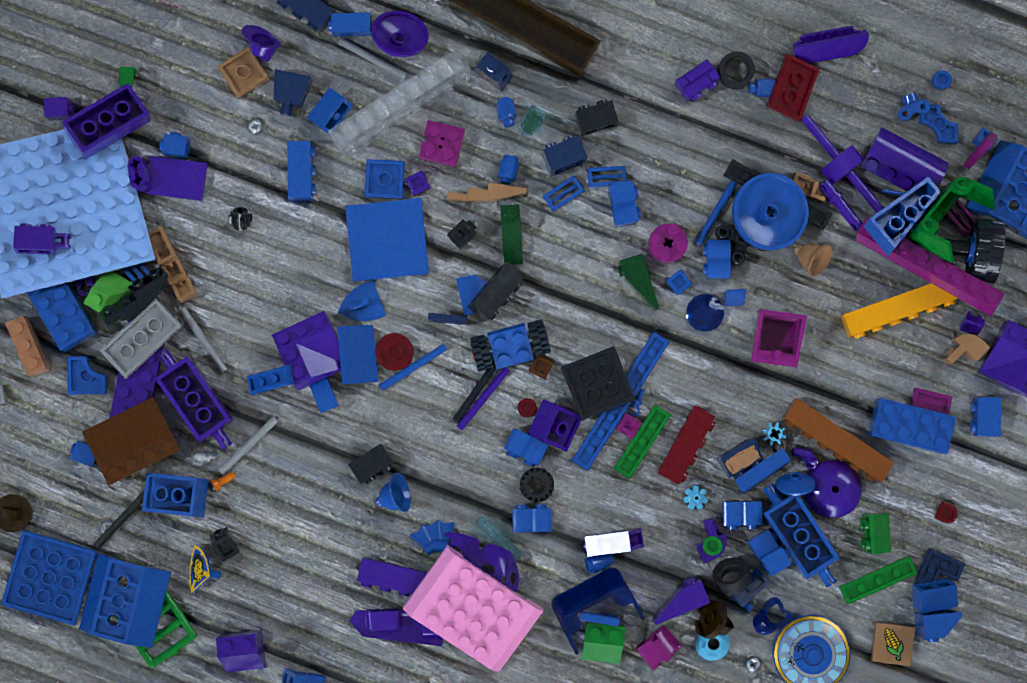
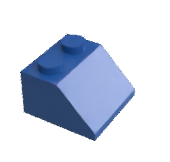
(936, 624)

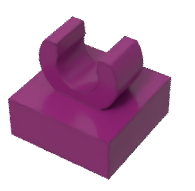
(628, 426)

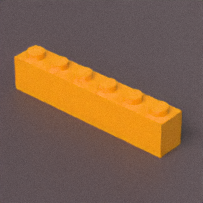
(894, 309)

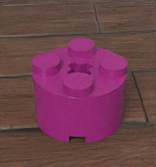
(671, 233)
(658, 647)

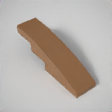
(495, 193)
(172, 265)

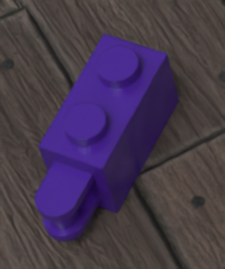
(39, 240)

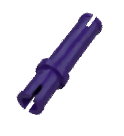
(840, 203)

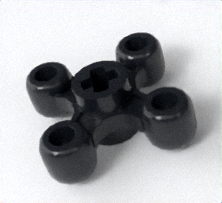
(740, 246)

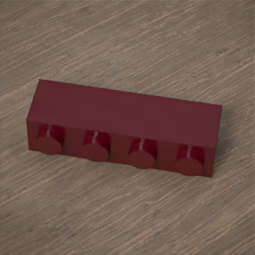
(686, 445)

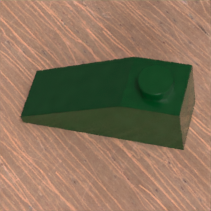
(511, 234)
(637, 276)

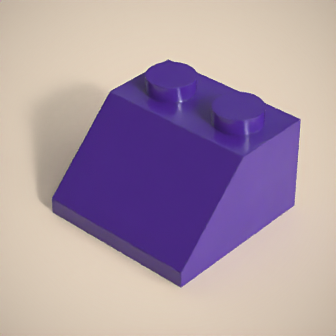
(554, 425)

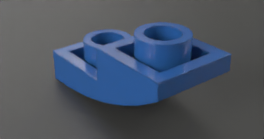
(324, 395)

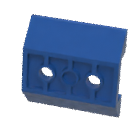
(1009, 182)
(135, 605)

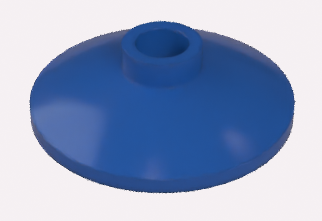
(795, 483)

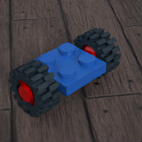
(510, 345)

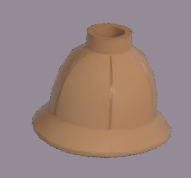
(814, 257)

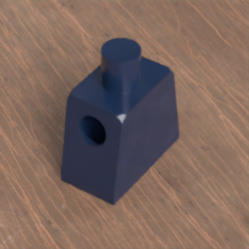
(290, 90)

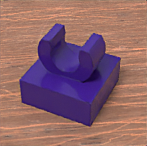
(972, 324)

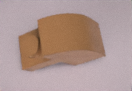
(967, 344)

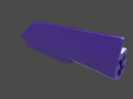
(393, 625)

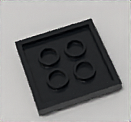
(598, 383)

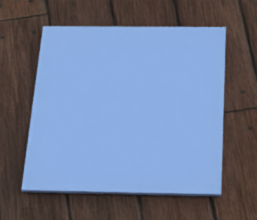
(89, 198)

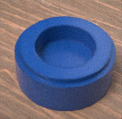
(941, 80)

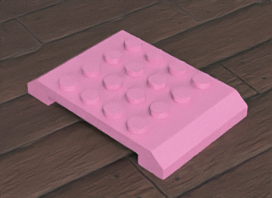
(472, 610)

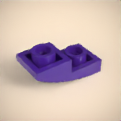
(842, 164)

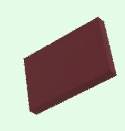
(792, 87)

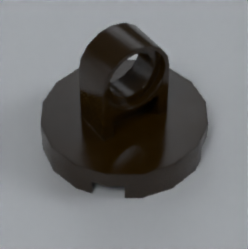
(14, 513)
(713, 620)

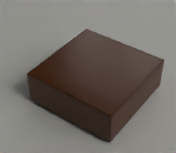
(540, 366)

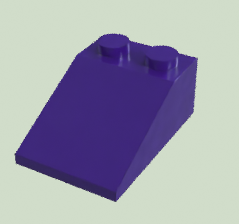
(683, 599)

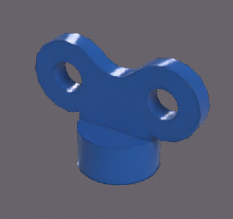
(912, 106)

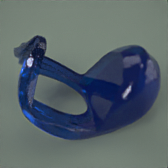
(762, 623)

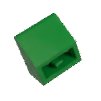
(875, 533)

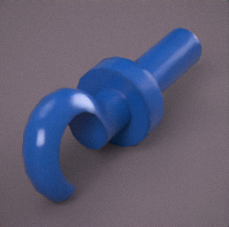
(638, 402)

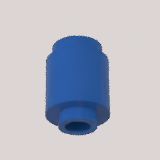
(508, 169)

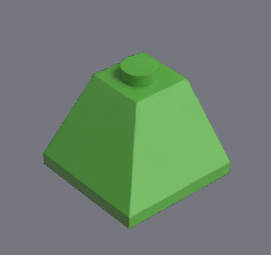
(107, 291)

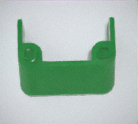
(925, 229)

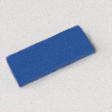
(762, 471)

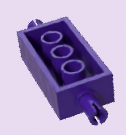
(194, 399)

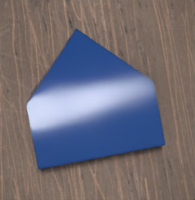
(468, 288)

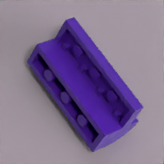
(902, 161)

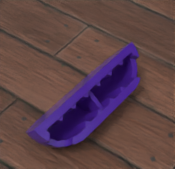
(830, 44)

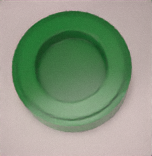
(712, 545)

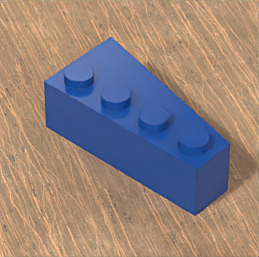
(897, 218)

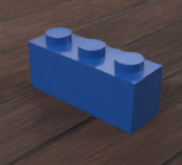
(301, 170)

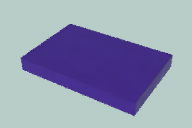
(177, 178)

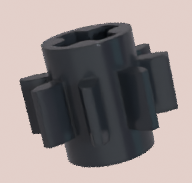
(240, 218)

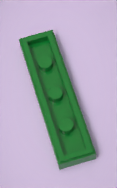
(642, 441)
(878, 580)

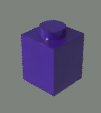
(58, 108)

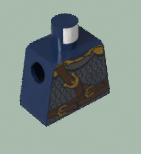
(493, 71)

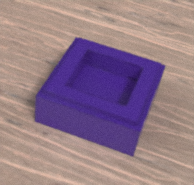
(417, 183)

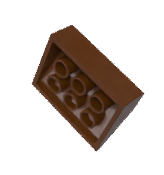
(130, 441)

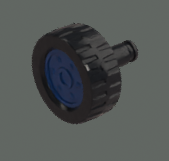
(983, 249)

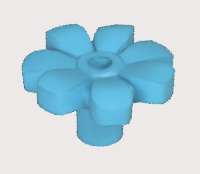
(691, 497)

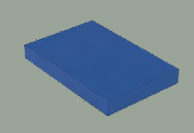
(357, 354)

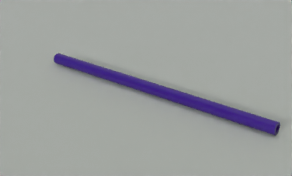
(833, 152)

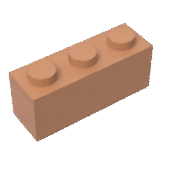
(28, 346)

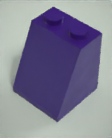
(241, 650)

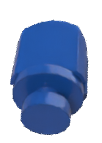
(761, 87)
(506, 111)

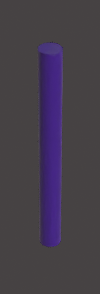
(483, 398)

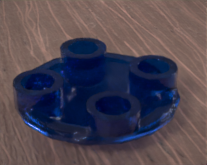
(704, 312)

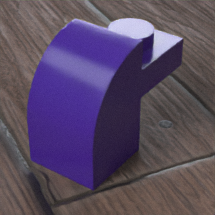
(711, 528)

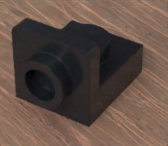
(224, 544)

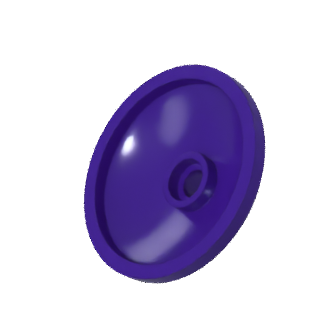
(399, 33)
(831, 504)

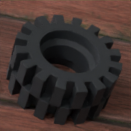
(537, 496)

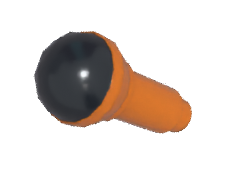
(215, 484)

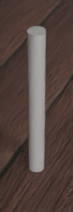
(372, 58)
(204, 341)
(248, 445)

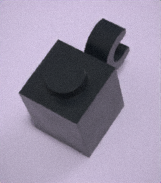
(462, 233)

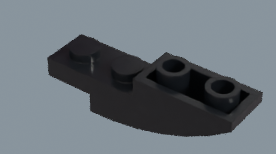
(142, 294)

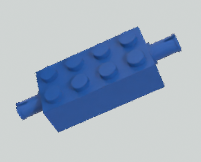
(800, 535)

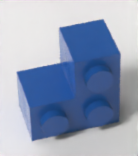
(622, 202)
(769, 554)

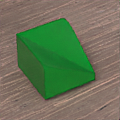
(127, 75)

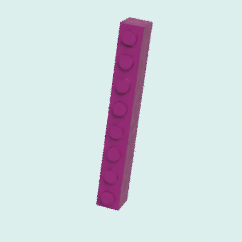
(938, 272)

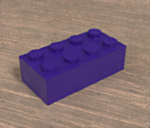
(106, 121)

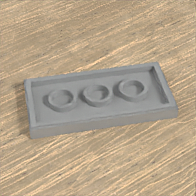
(141, 338)

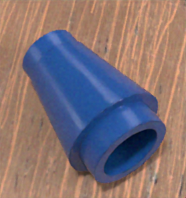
(598, 562)

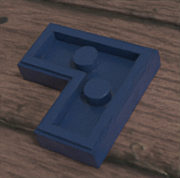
(936, 564)

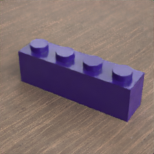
(389, 576)

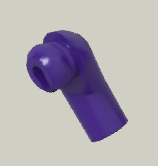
(807, 456)

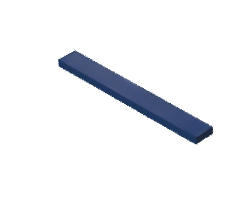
(608, 420)

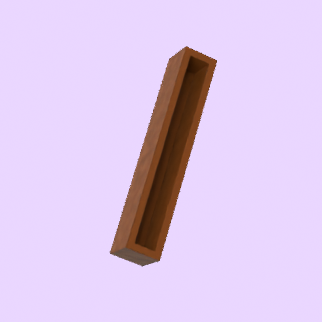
(837, 440)

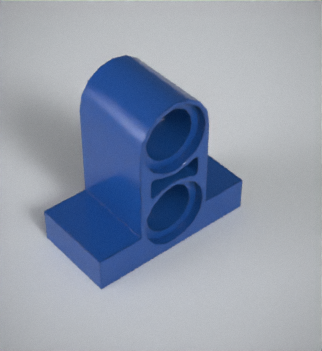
(293, 676)

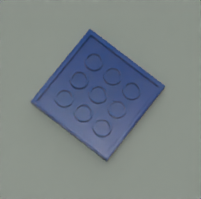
(387, 239)
(49, 577)

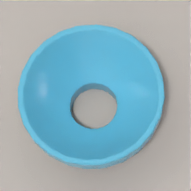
(705, 652)

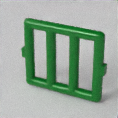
(174, 649)

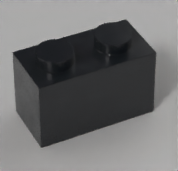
(596, 117)
(371, 464)

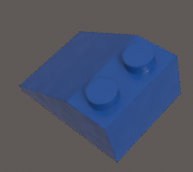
(175, 495)

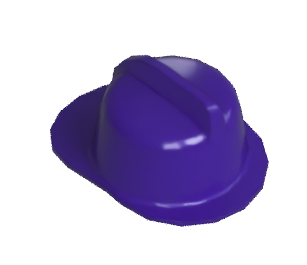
(261, 41)

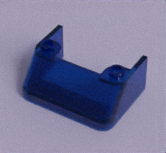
(588, 593)

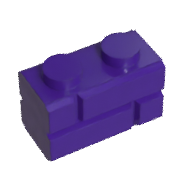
(697, 80)

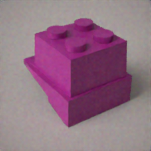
(778, 338)

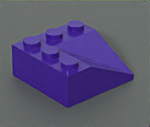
(310, 350)
(1008, 358)

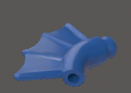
(433, 536)

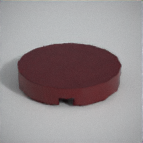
(394, 352)

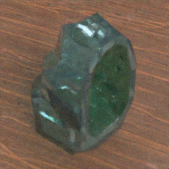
(532, 121)

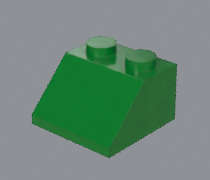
(603, 642)

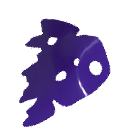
(490, 554)

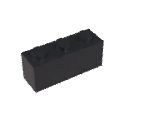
(496, 292)

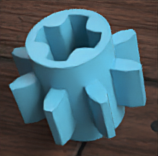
(780, 435)

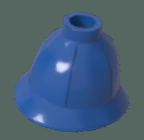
(395, 494)

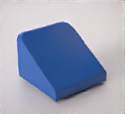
(734, 297)

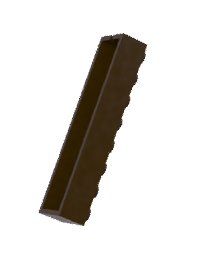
(535, 30)

